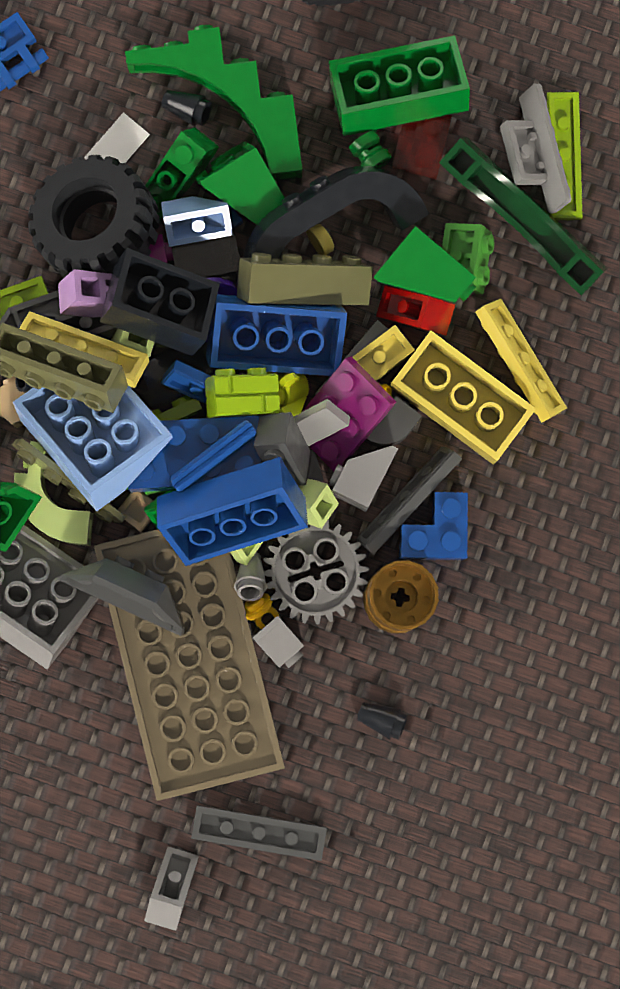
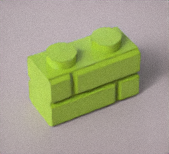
(242, 394)

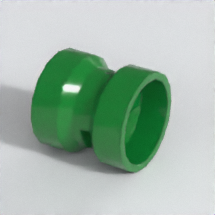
(370, 151)

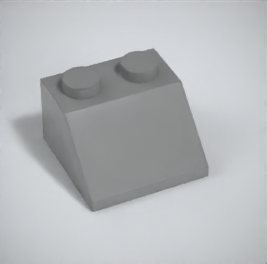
(361, 477)

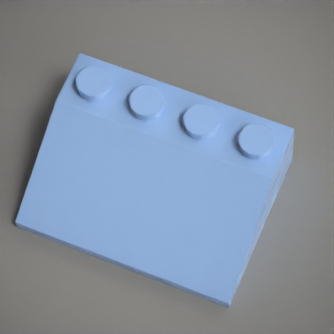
(92, 447)

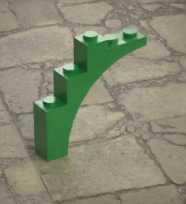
(238, 84)

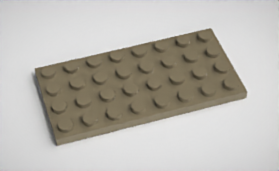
(198, 692)

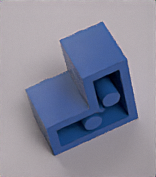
(445, 537)

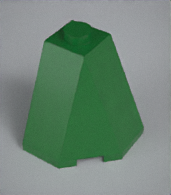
(243, 182)
(426, 269)
(15, 508)

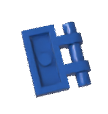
(14, 40)

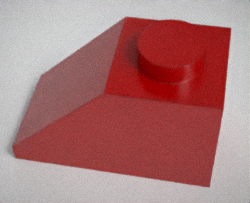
(415, 310)

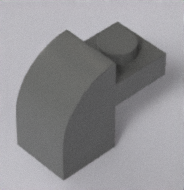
(394, 426)

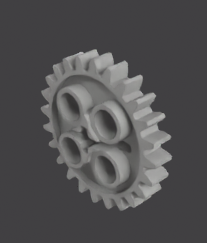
(324, 600)

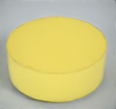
(320, 239)

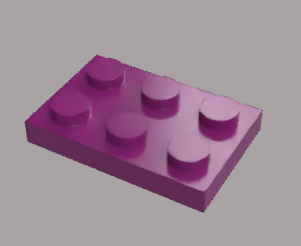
(360, 398)

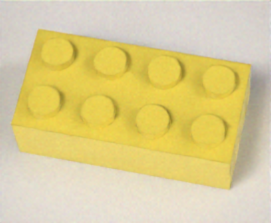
(462, 397)

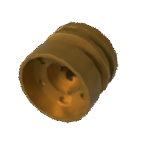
(414, 584)

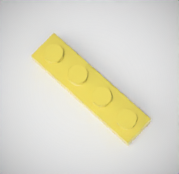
(520, 360)
(132, 361)

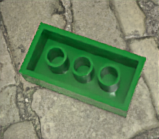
(399, 85)

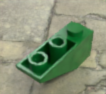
(180, 166)

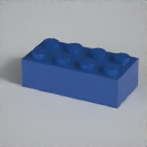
(276, 336)
(190, 440)
(232, 511)

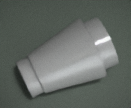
(250, 580)

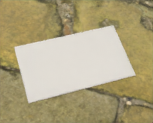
(120, 140)

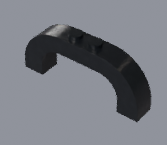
(329, 196)

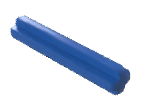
(213, 456)

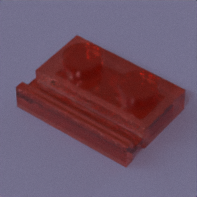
(422, 146)

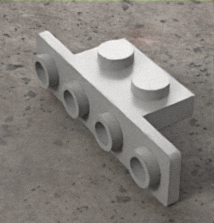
(534, 150)

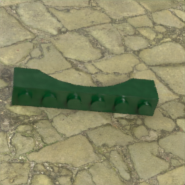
(520, 210)

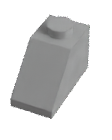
(279, 643)
(171, 888)

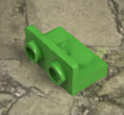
(471, 248)

